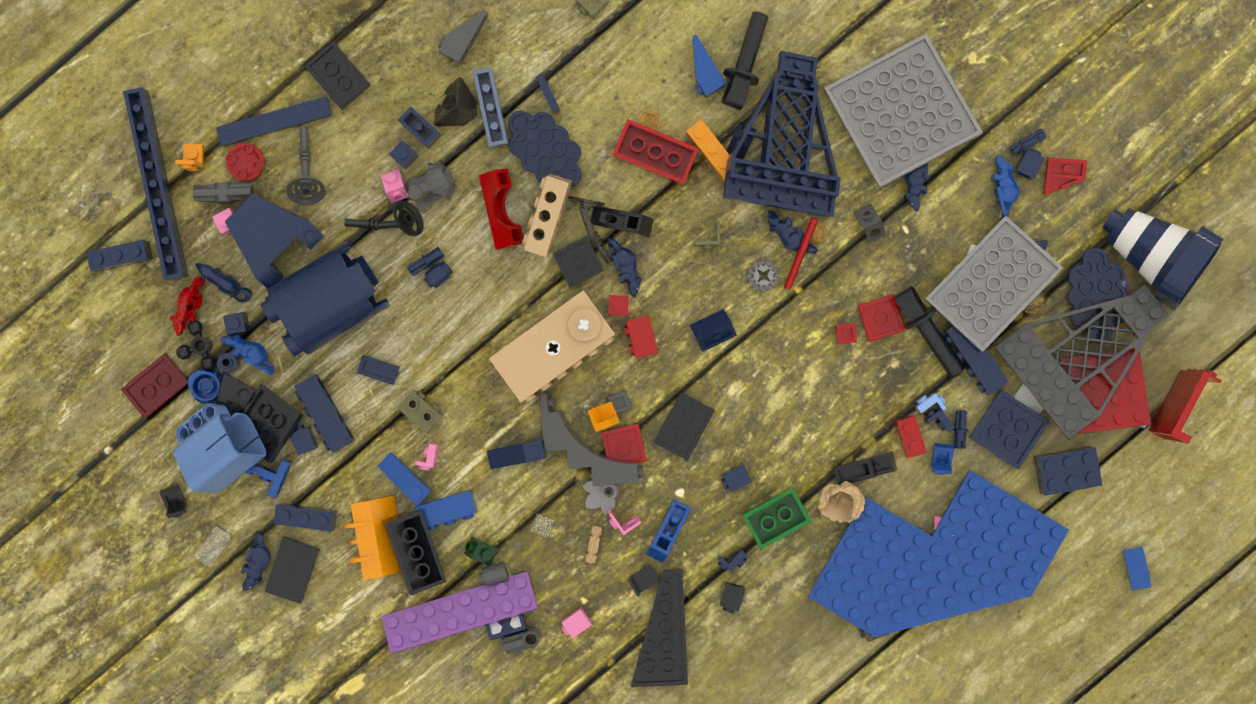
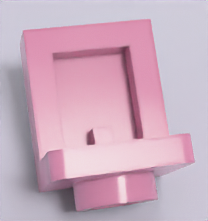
(394, 186)

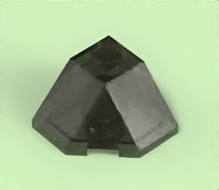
(457, 106)

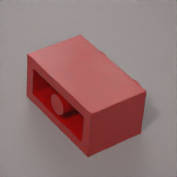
(641, 337)
(910, 436)

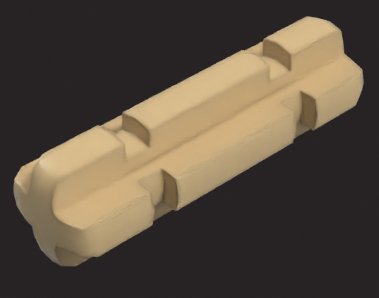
(593, 544)

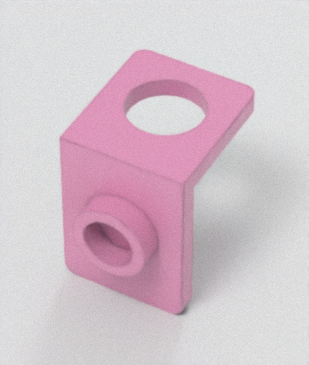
(623, 528)

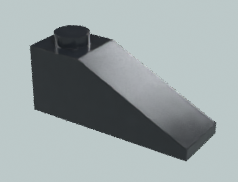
(622, 221)

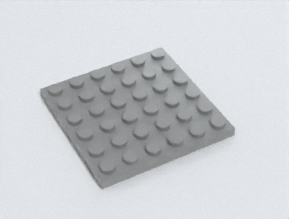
(903, 111)

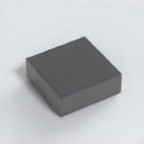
(620, 402)

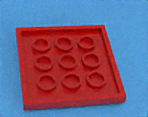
(1129, 402)

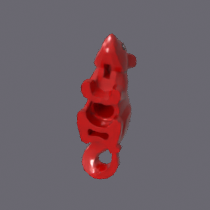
(187, 302)

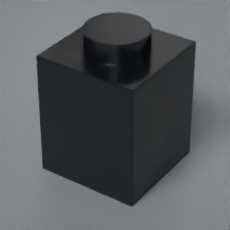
(731, 597)

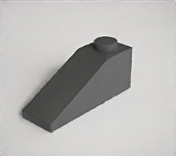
(460, 40)

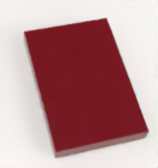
(155, 385)

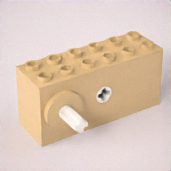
(530, 364)

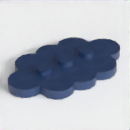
(544, 146)
(1094, 284)

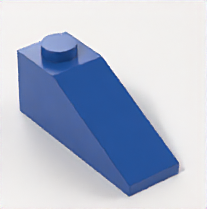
(706, 73)
(405, 479)
(668, 531)

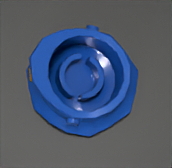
(205, 385)

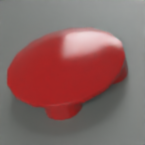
(245, 162)

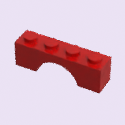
(495, 188)

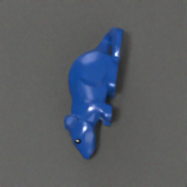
(1007, 189)
(251, 351)

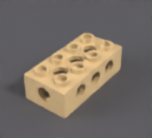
(534, 242)

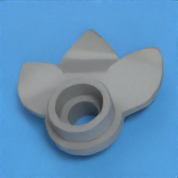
(599, 497)

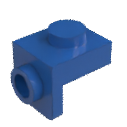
(942, 458)

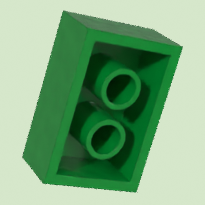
(776, 517)

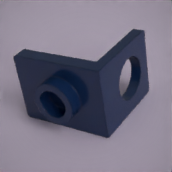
(744, 147)

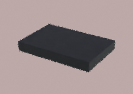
(337, 75)
(684, 426)
(292, 570)

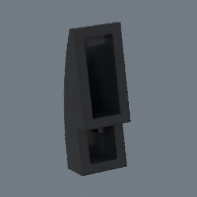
(865, 468)

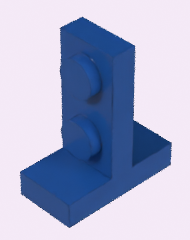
(267, 475)

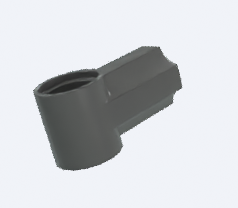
(520, 641)

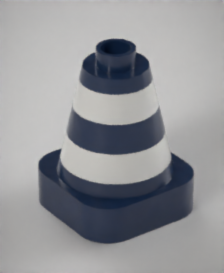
(1162, 252)

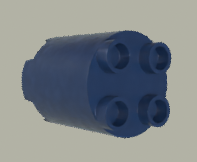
(323, 300)

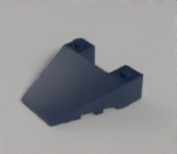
(265, 231)

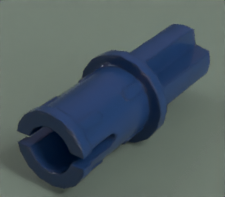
(425, 261)
(960, 429)

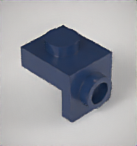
(737, 559)

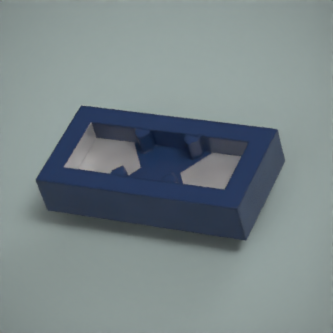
(506, 627)

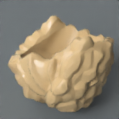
(841, 502)

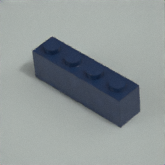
(978, 363)
(324, 413)

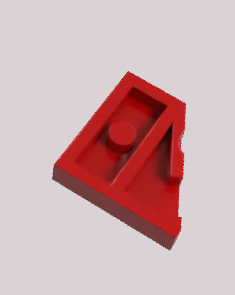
(1063, 173)

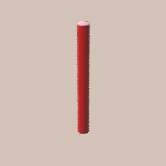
(801, 252)

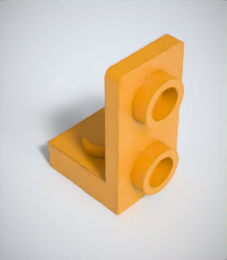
(192, 157)

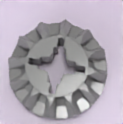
(764, 285)

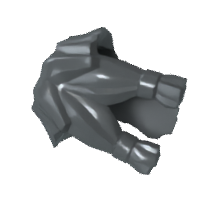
(436, 182)

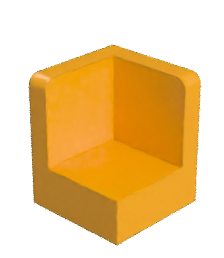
(603, 416)

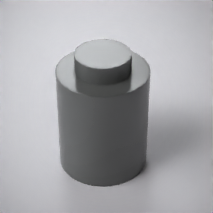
(494, 574)

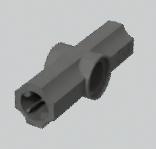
(222, 192)

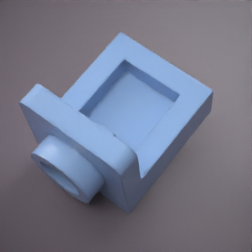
(925, 402)

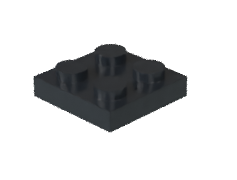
(578, 262)

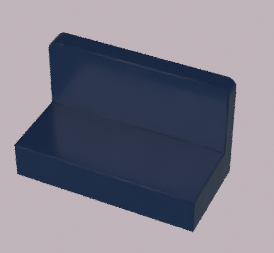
(713, 330)

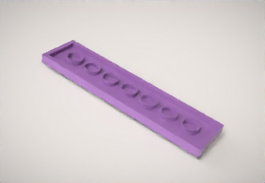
(459, 613)

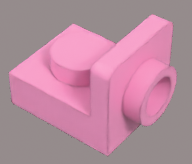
(431, 454)

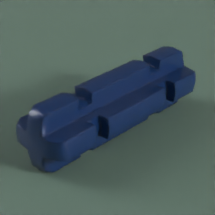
(1027, 142)

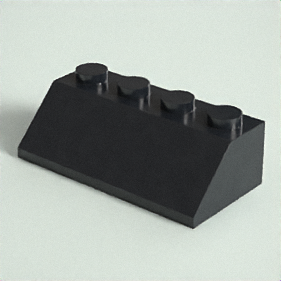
(414, 551)

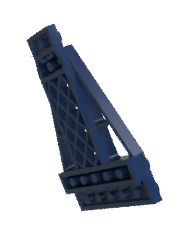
(779, 185)

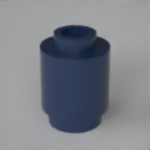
(438, 275)
(232, 367)

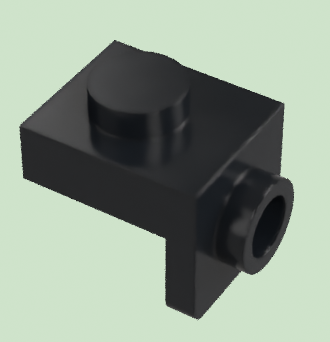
(174, 501)

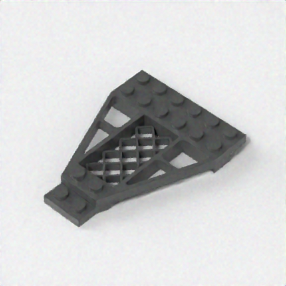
(1049, 381)

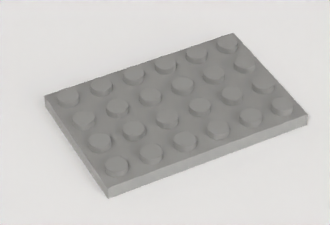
(994, 283)

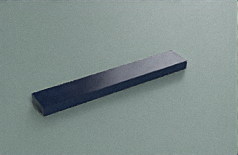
(274, 121)

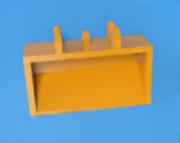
(371, 537)

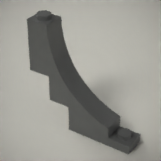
(560, 436)

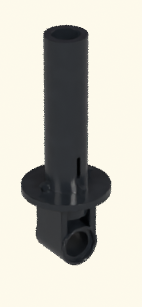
(740, 76)
(920, 316)

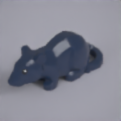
(914, 182)
(790, 237)
(625, 261)
(226, 283)
(258, 559)

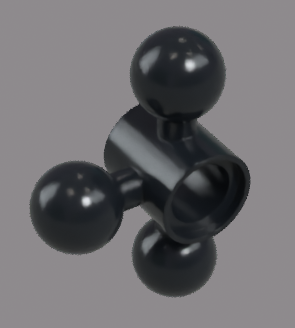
(184, 351)

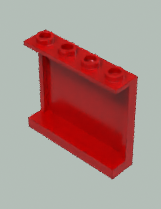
(1180, 403)

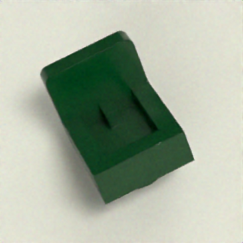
(480, 551)

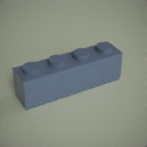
(491, 108)

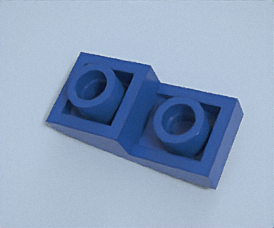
(1137, 568)

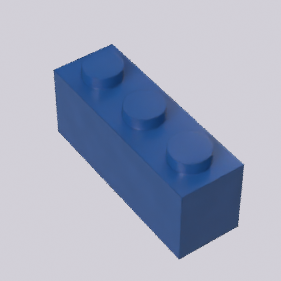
(448, 509)

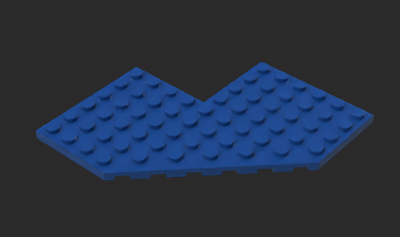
(899, 577)

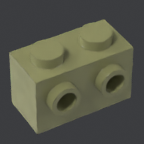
(420, 410)

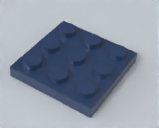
(1009, 429)

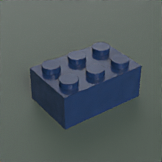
(1067, 470)

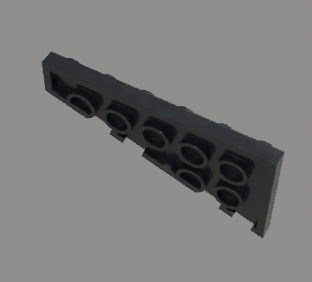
(663, 650)

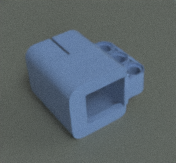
(212, 447)

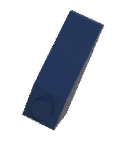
(516, 454)

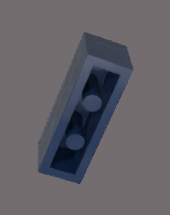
(119, 255)
(305, 517)

